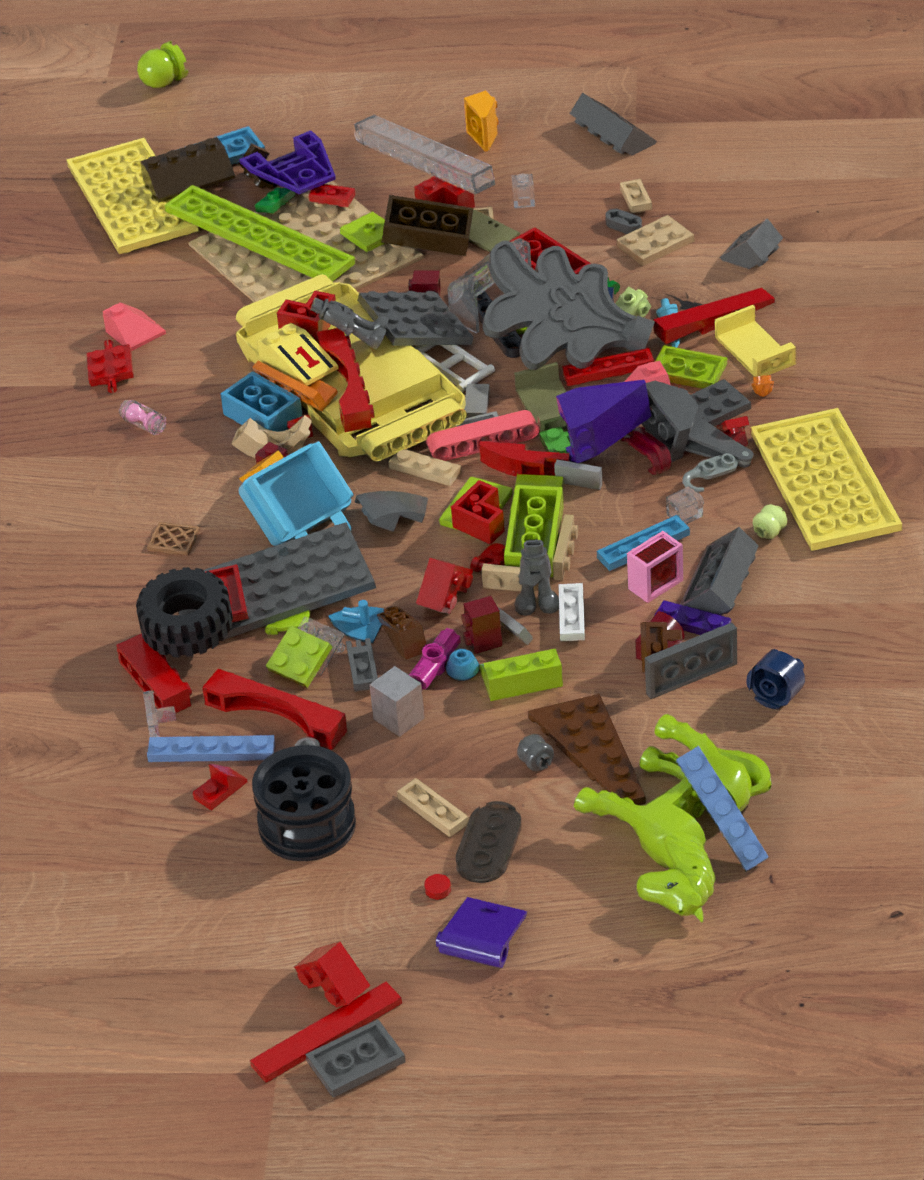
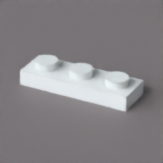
(571, 612)

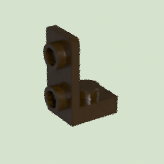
(260, 182)

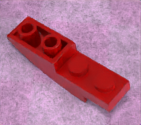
(515, 459)

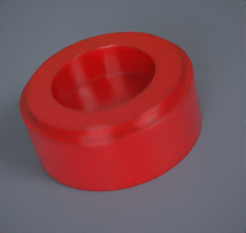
(437, 886)

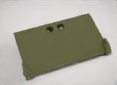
(488, 232)

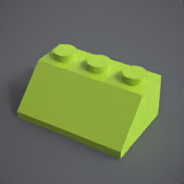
(522, 674)

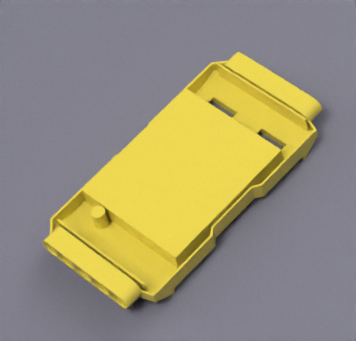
(392, 375)

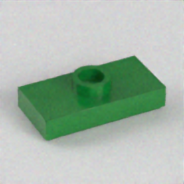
(274, 200)

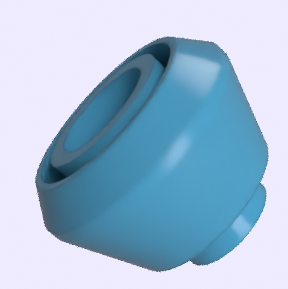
(462, 665)

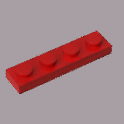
(607, 367)

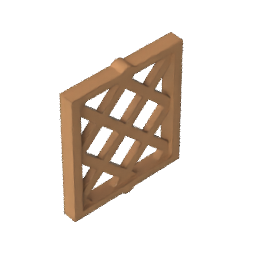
(172, 549)

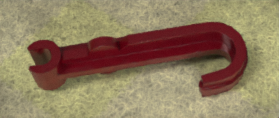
(651, 448)

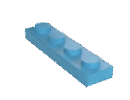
(616, 553)

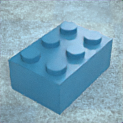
(262, 402)

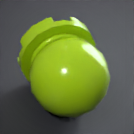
(162, 65)

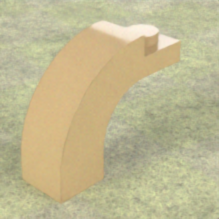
(252, 436)

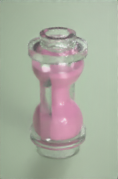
(135, 412)

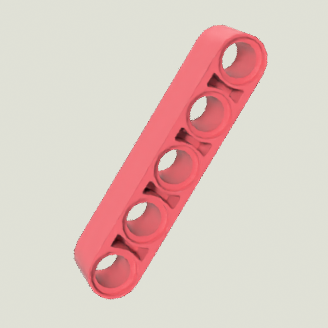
(466, 438)

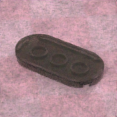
(488, 842)

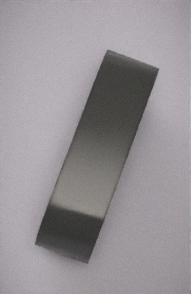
(622, 221)

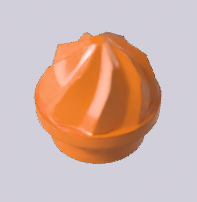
(762, 385)

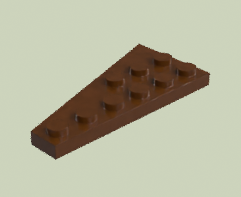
(591, 742)

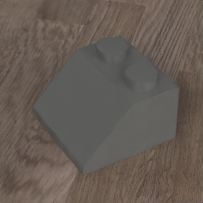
(753, 246)

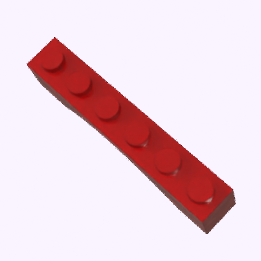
(353, 404)
(233, 693)

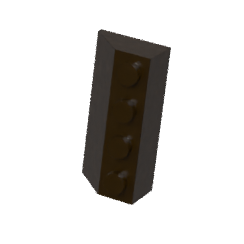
(178, 169)

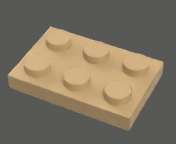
(655, 240)

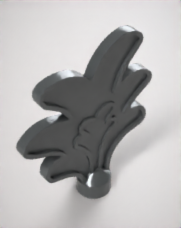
(558, 308)

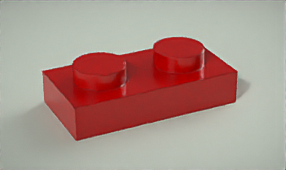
(332, 195)

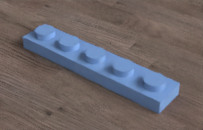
(210, 748)
(722, 809)

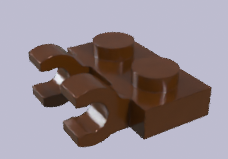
(655, 637)

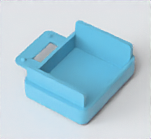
(297, 494)

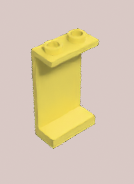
(752, 344)

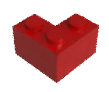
(443, 192)
(302, 316)
(479, 513)
(442, 583)
(334, 972)

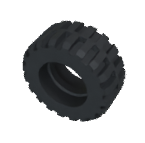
(189, 632)

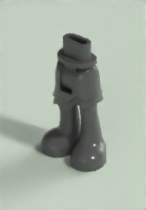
(349, 322)
(535, 569)

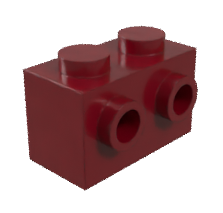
(482, 625)

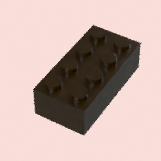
(427, 225)

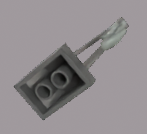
(681, 430)

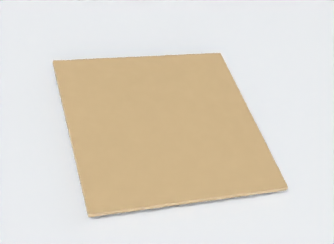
(263, 277)

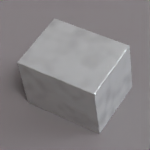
(397, 701)

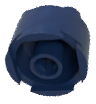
(776, 679)

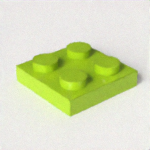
(299, 656)

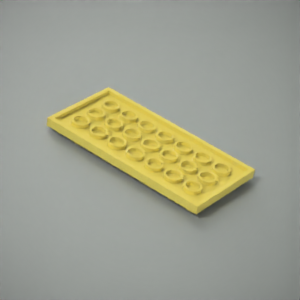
(122, 200)
(825, 479)

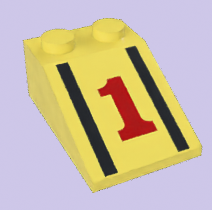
(295, 354)

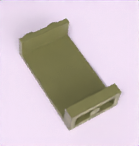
(538, 394)

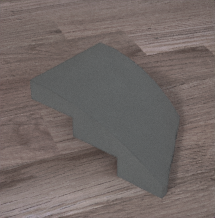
(386, 506)

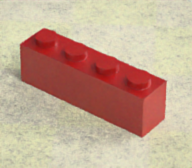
(153, 673)

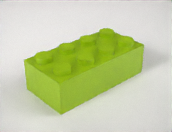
(534, 516)

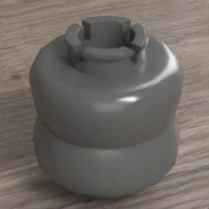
(535, 752)

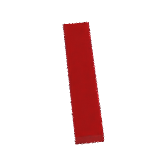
(329, 1028)

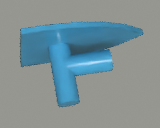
(358, 621)

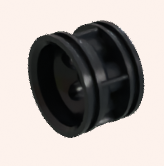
(301, 779)

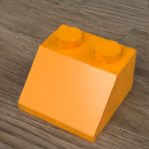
(481, 118)

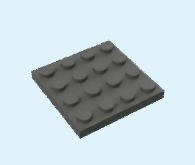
(416, 318)

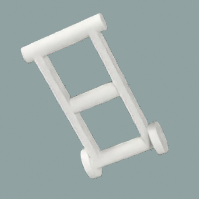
(459, 355)

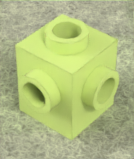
(634, 302)

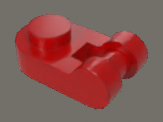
(491, 555)

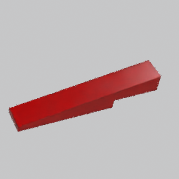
(703, 317)

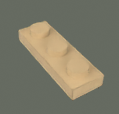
(425, 467)
(564, 547)
(433, 807)

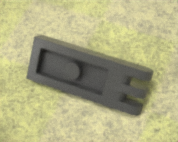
(361, 664)

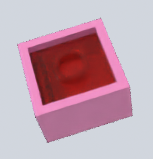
(655, 566)

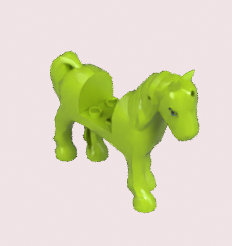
(668, 822)

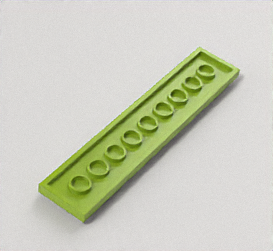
(259, 234)

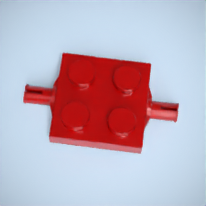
(110, 365)

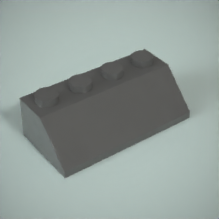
(610, 126)
(721, 573)

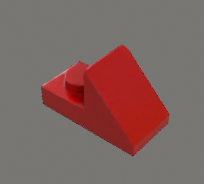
(735, 429)
(219, 787)

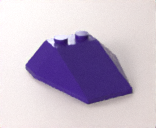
(298, 170)
(602, 415)

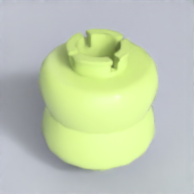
(769, 521)

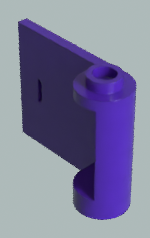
(480, 932)

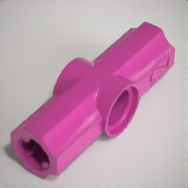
(435, 657)

